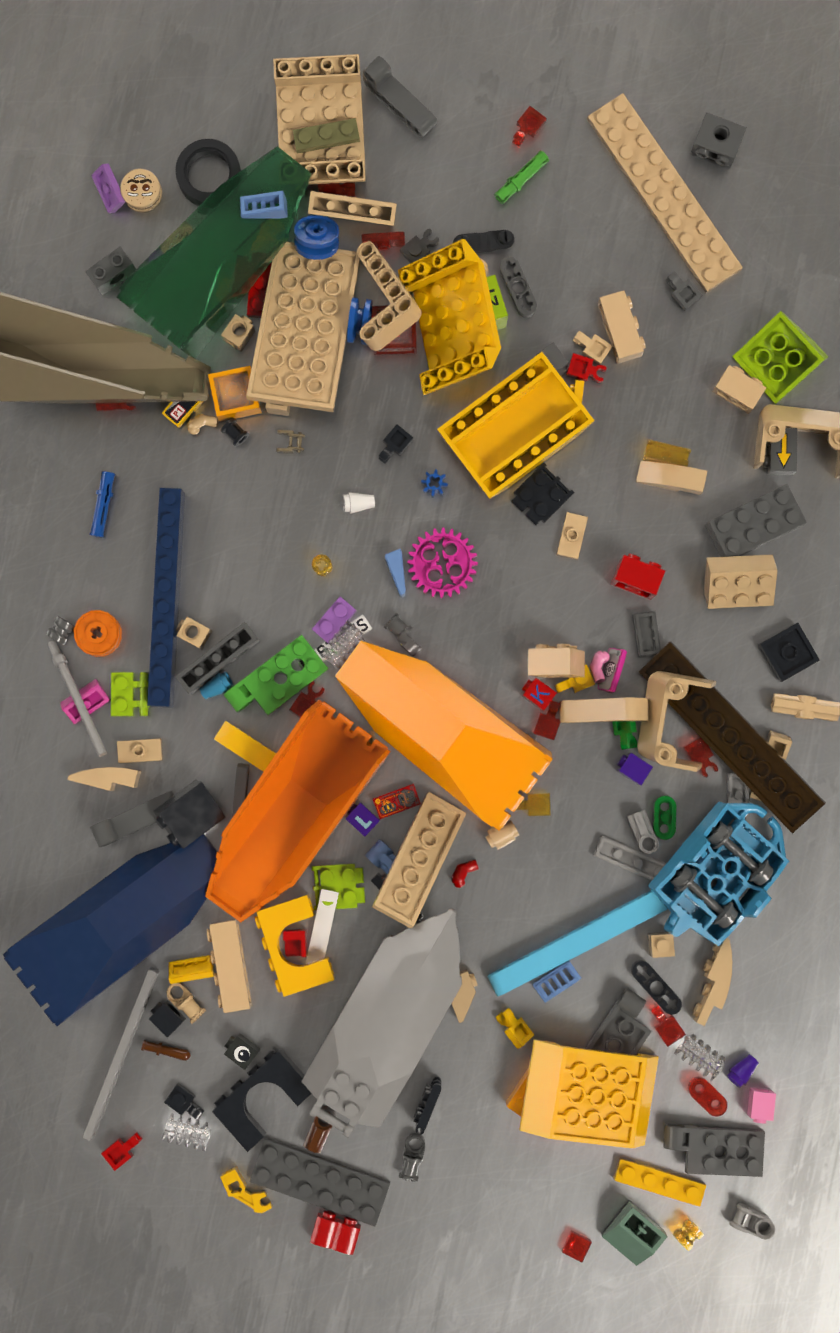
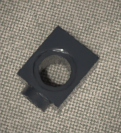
(166, 1018)

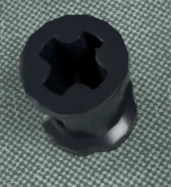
(235, 432)

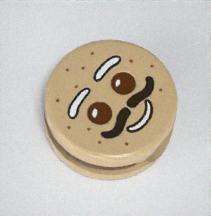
(141, 190)

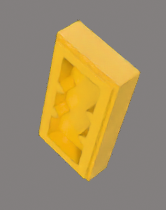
(190, 969)

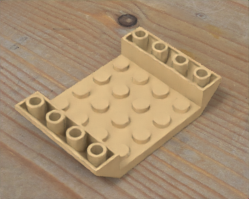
(318, 93)

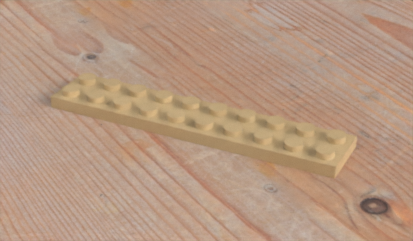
(664, 193)

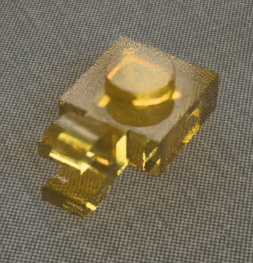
(536, 805)

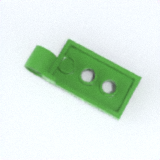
(261, 683)

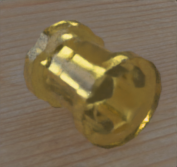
(317, 560)

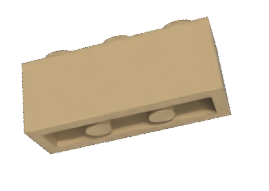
(621, 326)

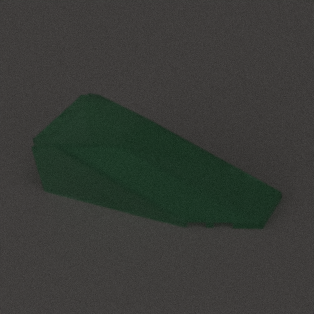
(215, 255)

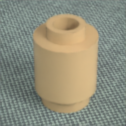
(503, 837)

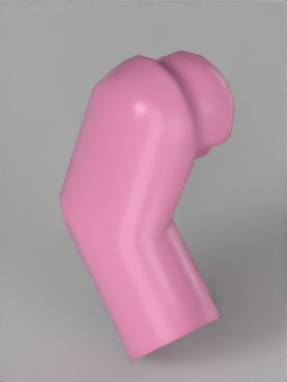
(596, 665)

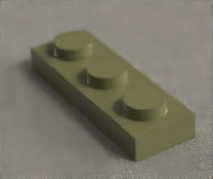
(326, 135)

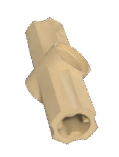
(805, 707)

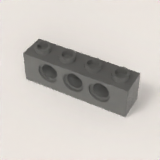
(217, 658)

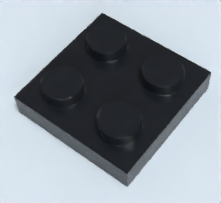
(789, 652)

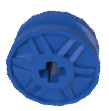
(316, 237)
(358, 318)

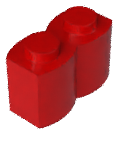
(335, 1232)

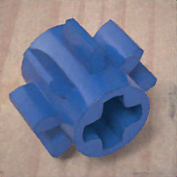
(435, 477)

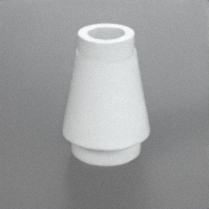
(357, 502)

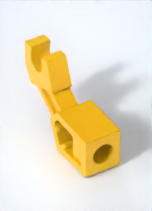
(250, 1199)

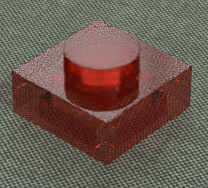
(576, 1246)

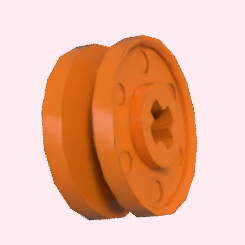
(85, 635)

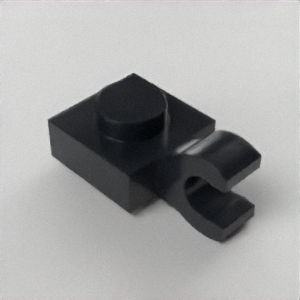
(396, 442)
(181, 1100)

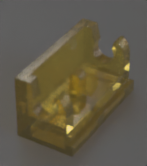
(666, 453)

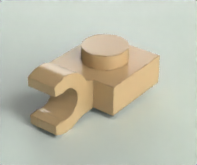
(594, 348)

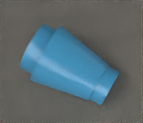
(217, 685)

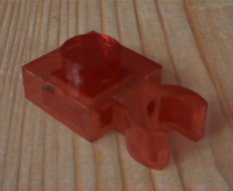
(305, 701)
(700, 752)

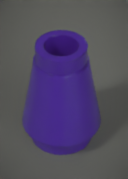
(742, 1071)

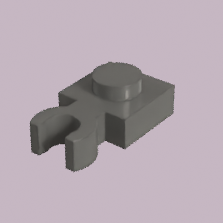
(417, 248)

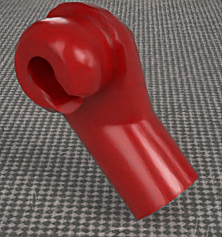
(461, 871)

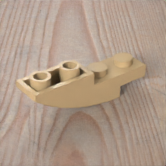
(720, 972)

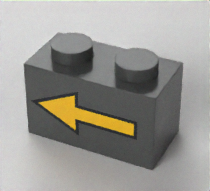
(782, 455)

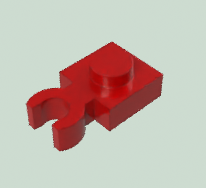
(581, 368)

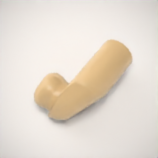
(201, 420)

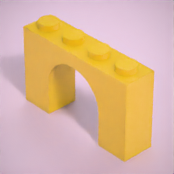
(291, 976)

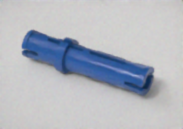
(102, 504)

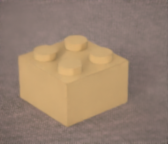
(555, 662)

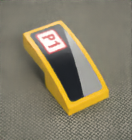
(179, 411)

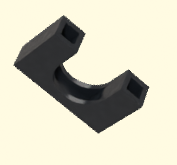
(233, 1109)

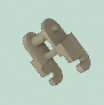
(290, 449)

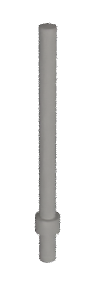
(61, 662)

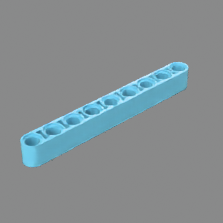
(575, 943)

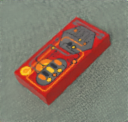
(396, 801)

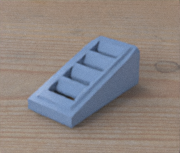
(272, 212)
(395, 564)
(561, 987)

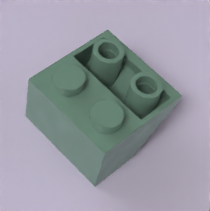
(634, 1234)

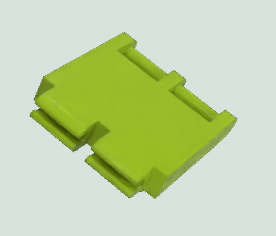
(340, 879)

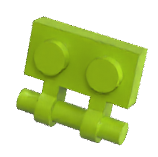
(123, 693)

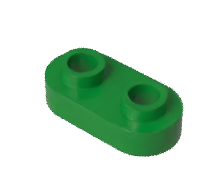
(664, 817)

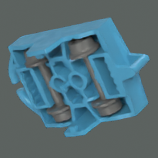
(708, 849)

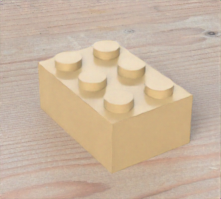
(740, 581)

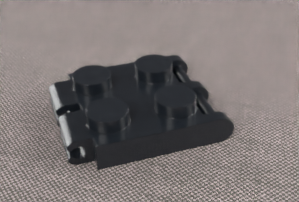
(541, 495)
(424, 1112)

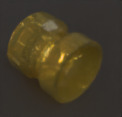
(688, 1234)

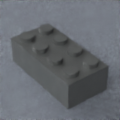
(756, 523)

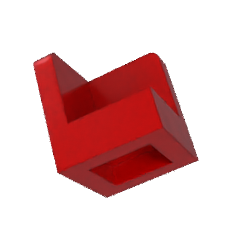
(295, 942)

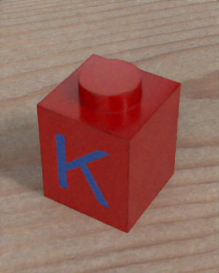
(538, 693)

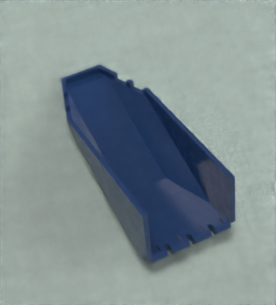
(113, 927)

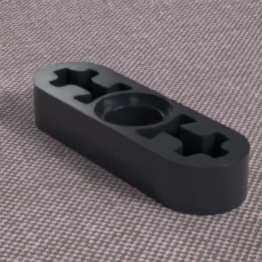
(649, 970)

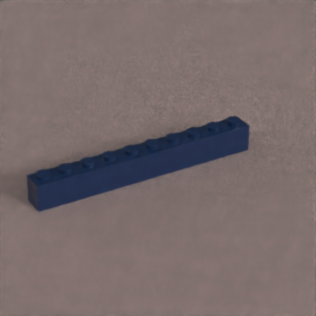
(166, 597)

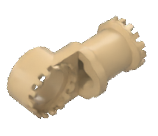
(186, 1003)

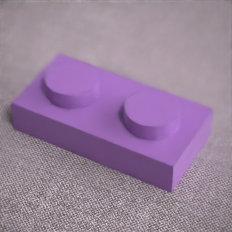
(108, 188)
(334, 619)

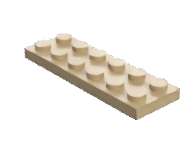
(419, 860)

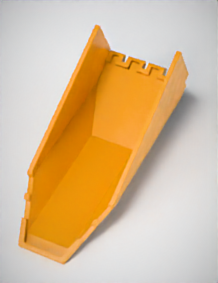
(444, 730)

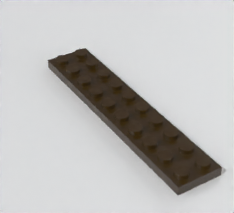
(739, 744)

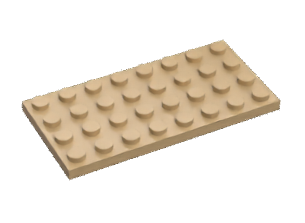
(303, 329)

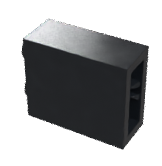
(188, 814)

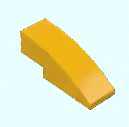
(244, 746)

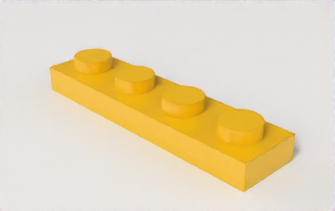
(660, 1182)

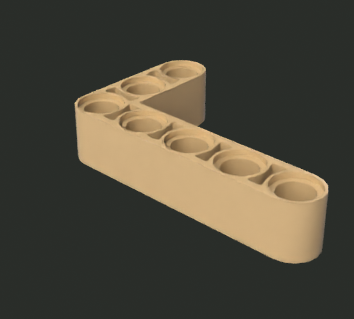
(399, 314)

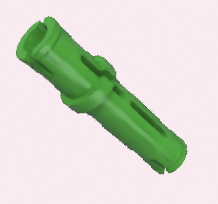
(520, 178)

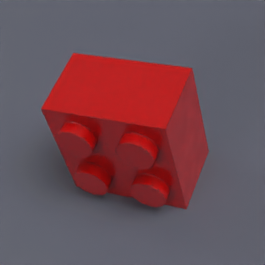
(638, 576)

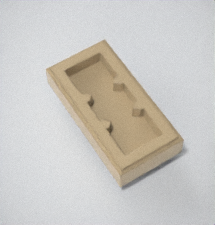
(572, 536)
(139, 750)

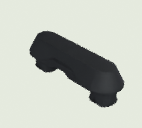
(488, 241)

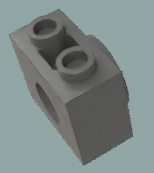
(719, 150)

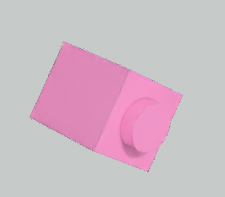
(761, 1105)

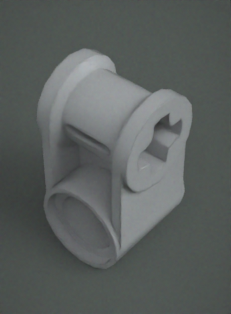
(748, 1220)

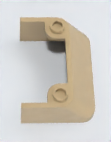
(776, 418)
(660, 688)

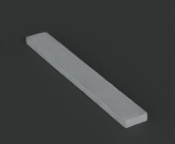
(121, 1054)

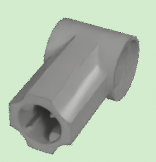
(642, 829)

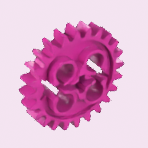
(461, 558)

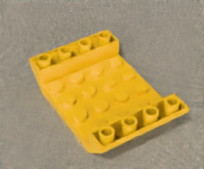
(455, 314)
(588, 1095)

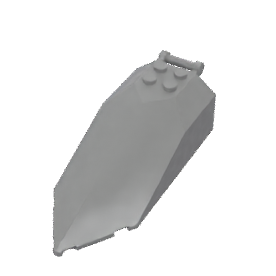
(386, 1024)

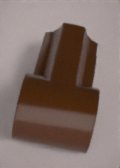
(318, 1133)

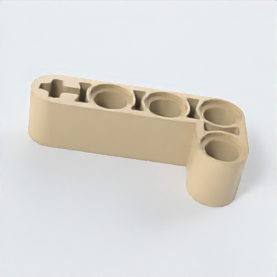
(604, 710)

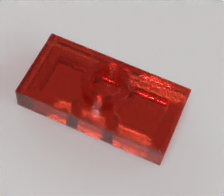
(384, 241)

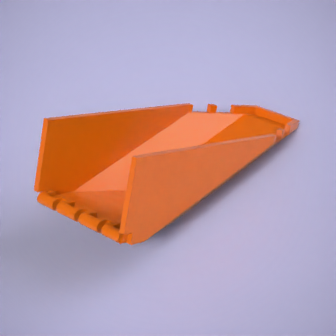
(292, 810)

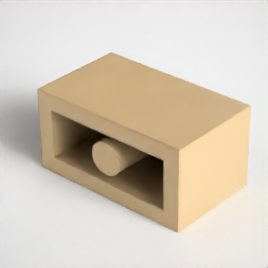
(739, 388)

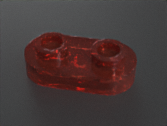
(706, 1096)

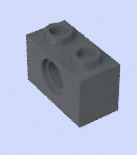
(111, 270)

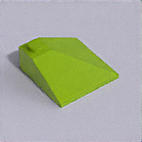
(780, 356)

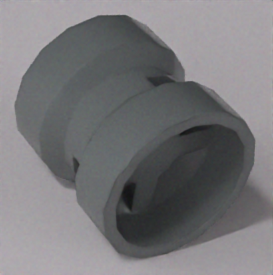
(60, 631)

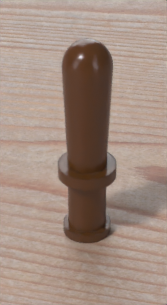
(177, 1053)

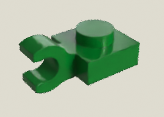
(625, 730)

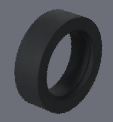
(192, 153)

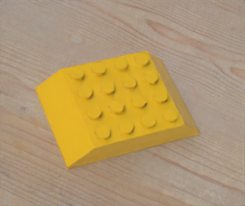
(516, 426)

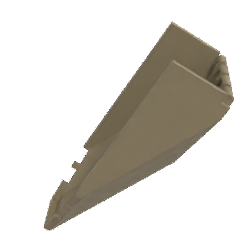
(79, 359)

